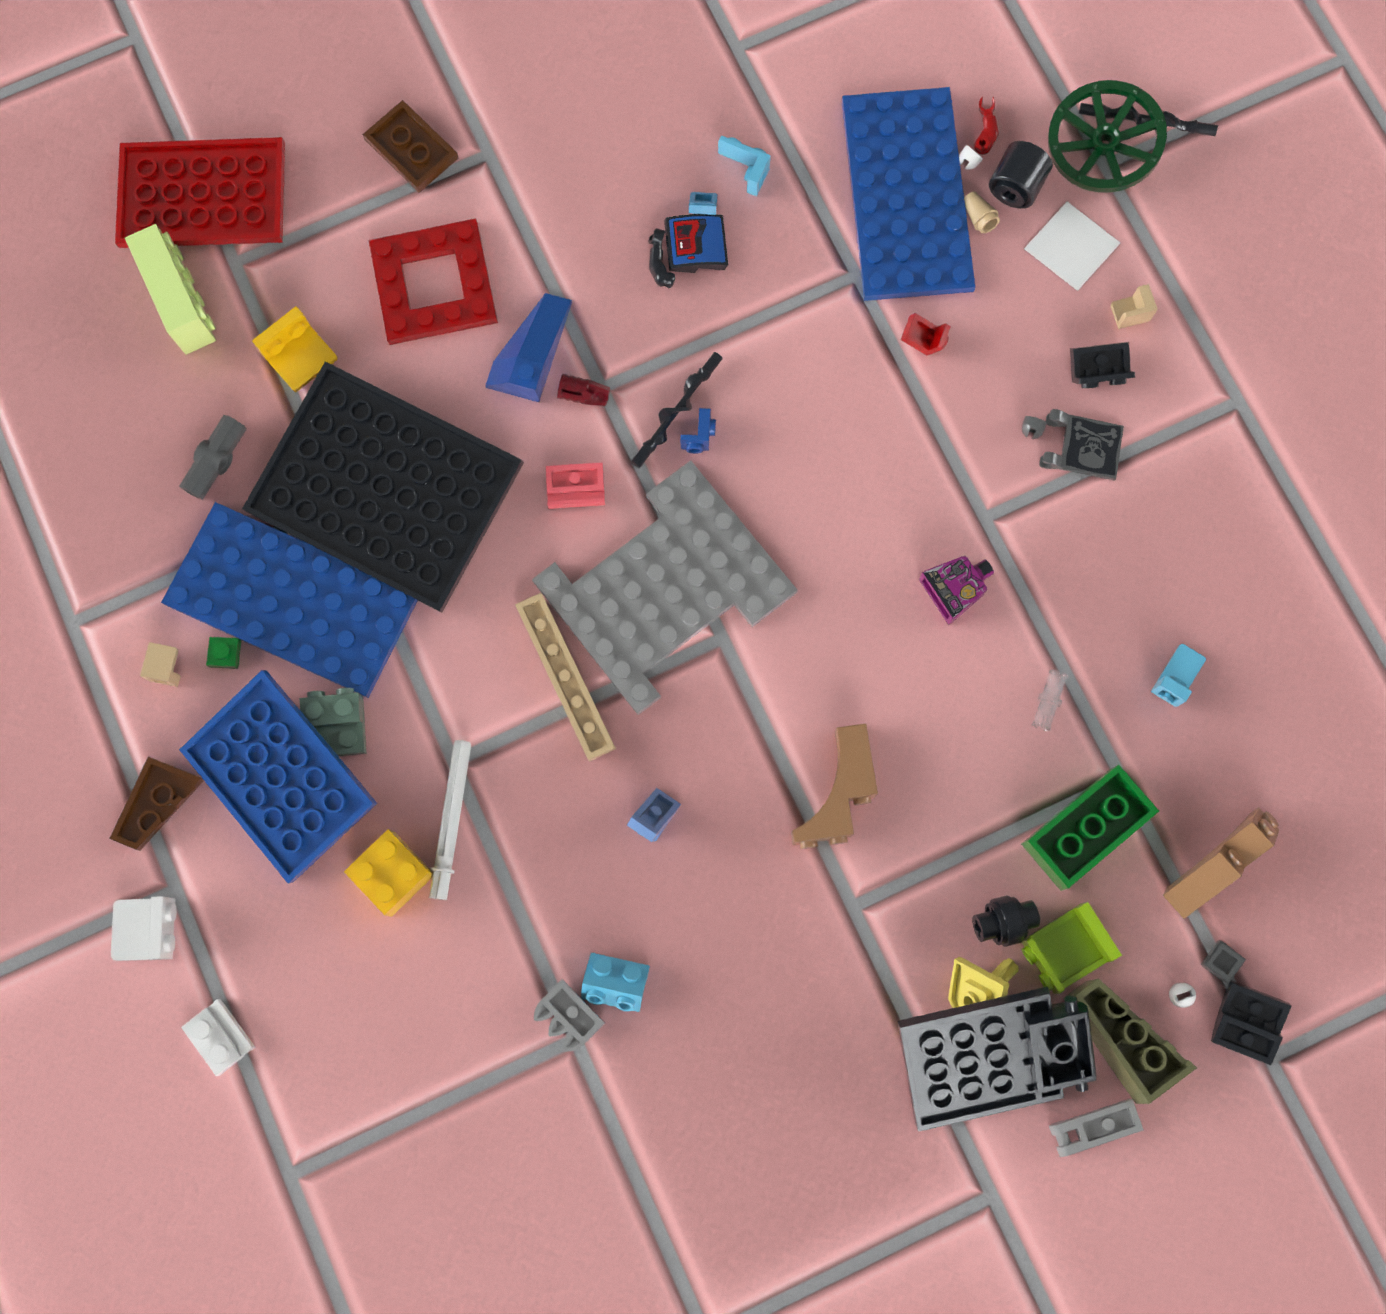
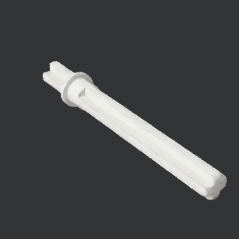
(450, 820)

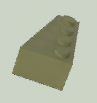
(1129, 1045)

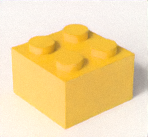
(389, 873)

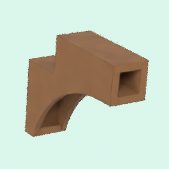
(853, 782)
(1223, 863)

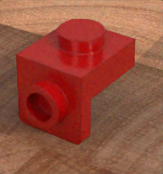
(925, 335)

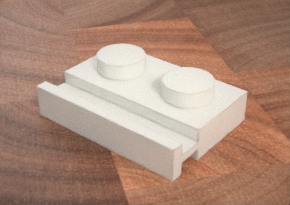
(218, 1037)

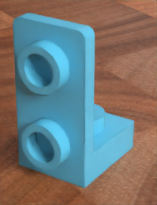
(755, 158)
(1178, 676)

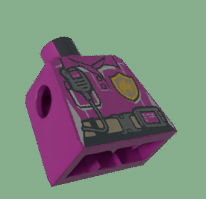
(956, 585)

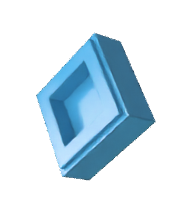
(703, 203)

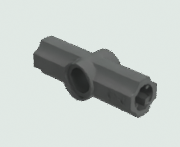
(213, 457)

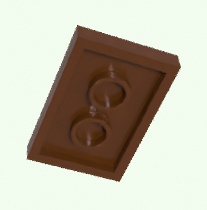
(410, 146)

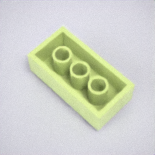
(171, 288)

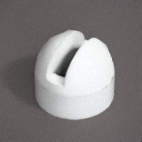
(971, 156)
(1180, 988)

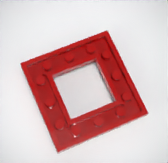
(409, 324)

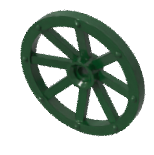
(1109, 133)

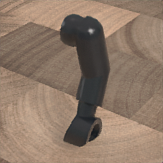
(656, 265)

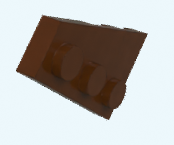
(152, 802)

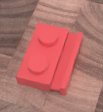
(575, 485)

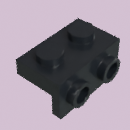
(1101, 364)

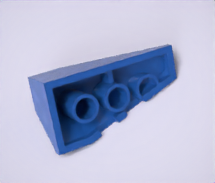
(528, 355)

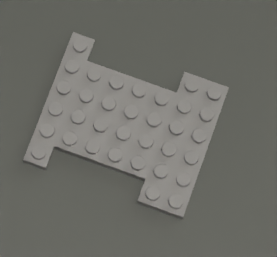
(667, 584)

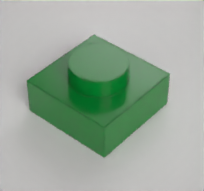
(223, 652)

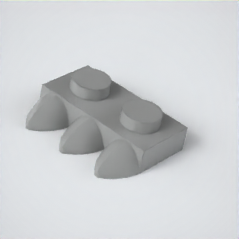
(569, 1014)

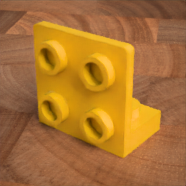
(294, 349)

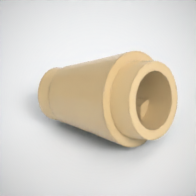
(981, 213)

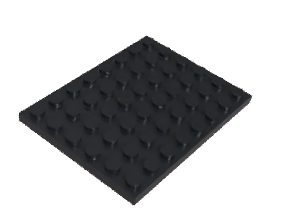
(383, 486)

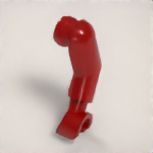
(990, 132)

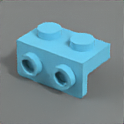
(614, 982)

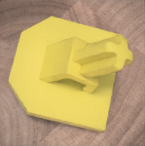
(974, 984)

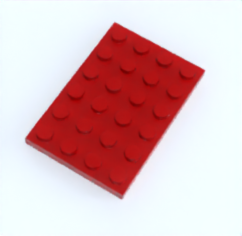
(202, 190)

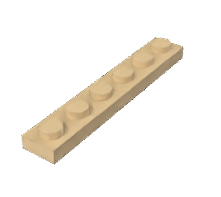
(565, 677)

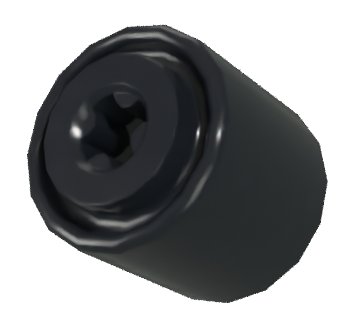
(1020, 174)

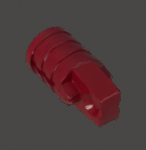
(582, 391)

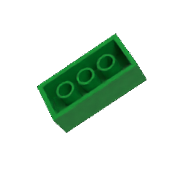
(1090, 827)

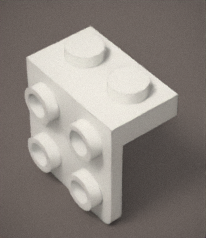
(143, 929)

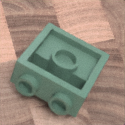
(338, 719)

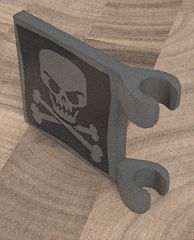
(1088, 446)

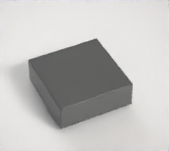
(1223, 962)

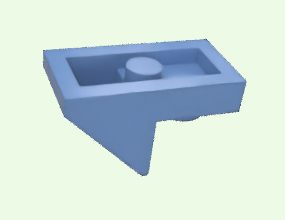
(654, 815)

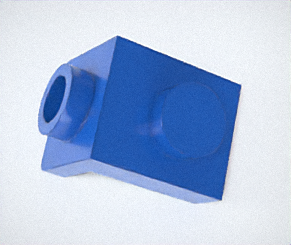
(706, 428)

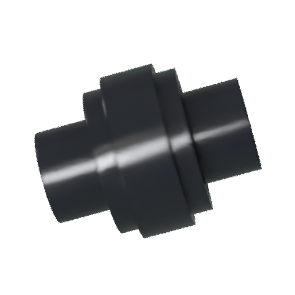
(1006, 921)

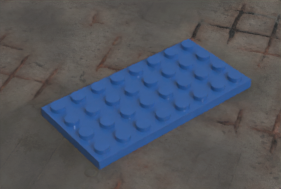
(907, 194)
(289, 599)

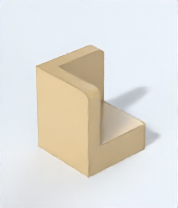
(1134, 309)
(159, 664)

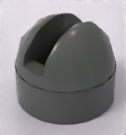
(1033, 425)

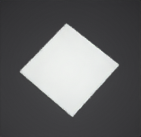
(1072, 246)

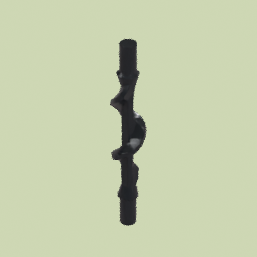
(1171, 120)
(667, 415)

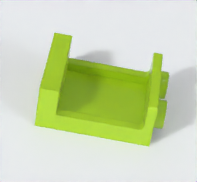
(1069, 948)

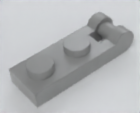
(1097, 1127)

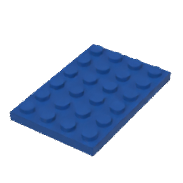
(277, 776)

